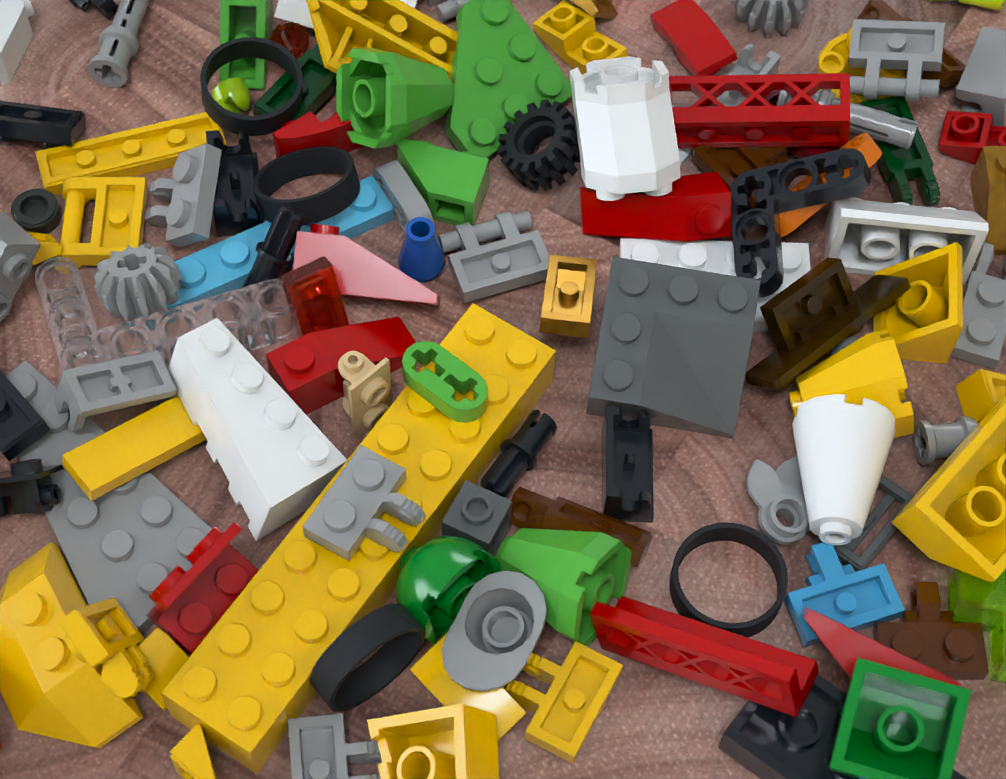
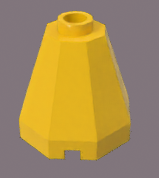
(861, 370)

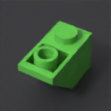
(447, 179)

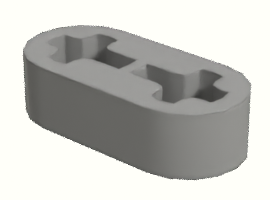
(401, 193)

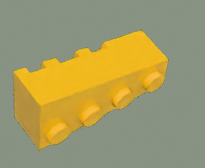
(438, 744)

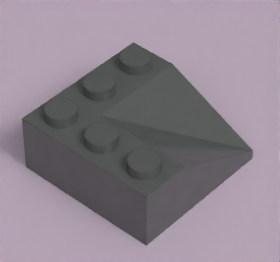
(674, 346)

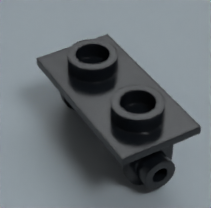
(29, 487)

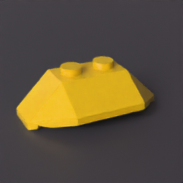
(382, 26)
(39, 675)

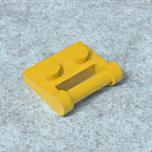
(116, 219)

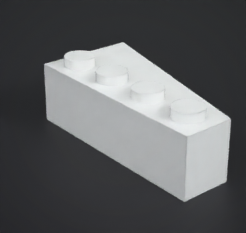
(252, 428)

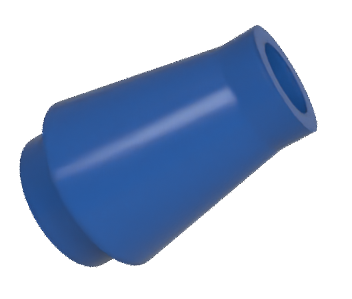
(421, 251)

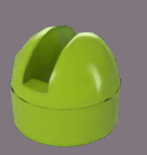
(232, 95)

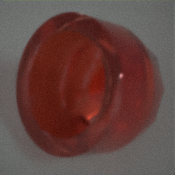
(295, 35)

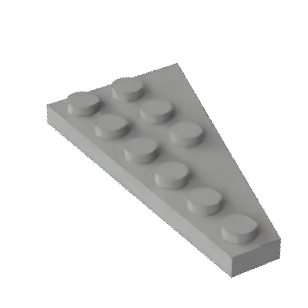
(122, 539)

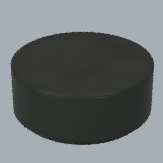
(36, 211)

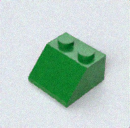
(898, 725)

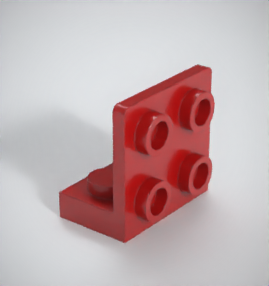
(197, 599)

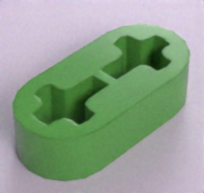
(440, 386)

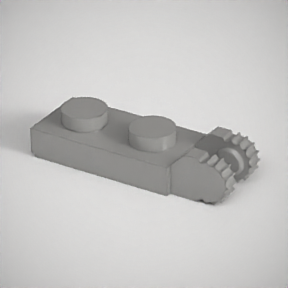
(983, 314)

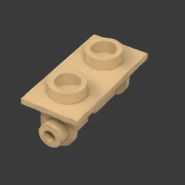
(365, 390)

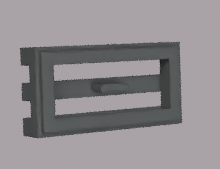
(846, 552)

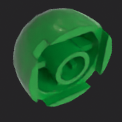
(438, 579)

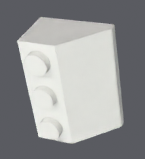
(883, 234)

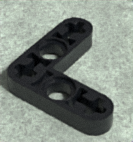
(776, 198)

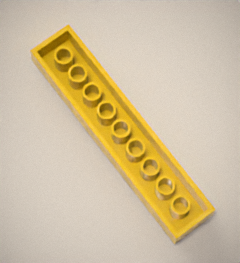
(261, 652)

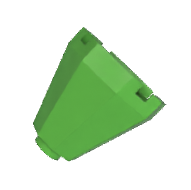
(389, 96)
(571, 572)

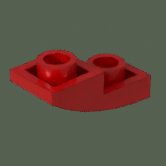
(695, 36)
(311, 132)
(967, 133)

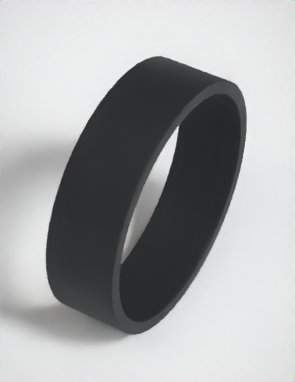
(251, 48)
(302, 163)
(743, 535)
(334, 671)

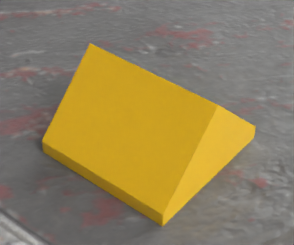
(930, 313)

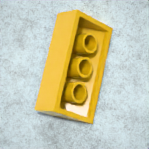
(963, 505)

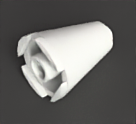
(841, 462)

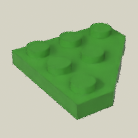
(495, 74)

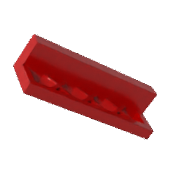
(796, 124)
(705, 654)

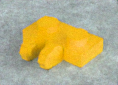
(108, 637)
(571, 702)

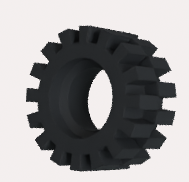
(530, 131)

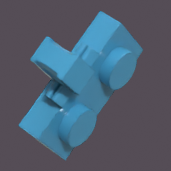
(842, 594)

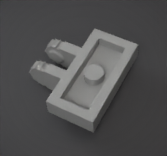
(190, 195)
(356, 502)
(321, 749)

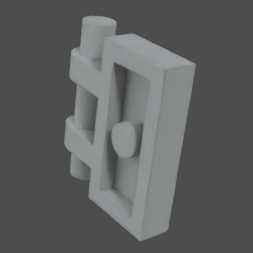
(896, 46)
(499, 265)

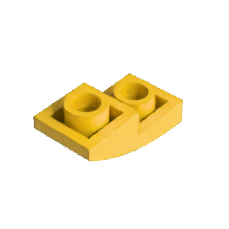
(574, 36)
(433, 675)

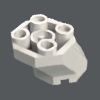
(625, 127)

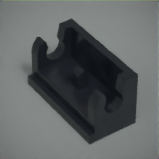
(235, 199)
(627, 466)

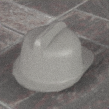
(494, 631)

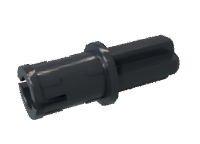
(276, 248)
(518, 453)

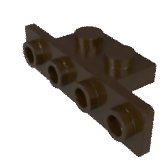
(816, 316)

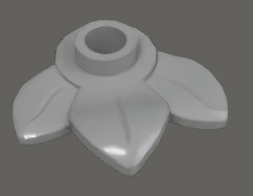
(779, 494)

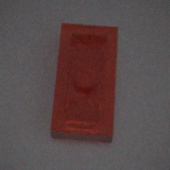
(314, 297)

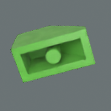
(242, 20)

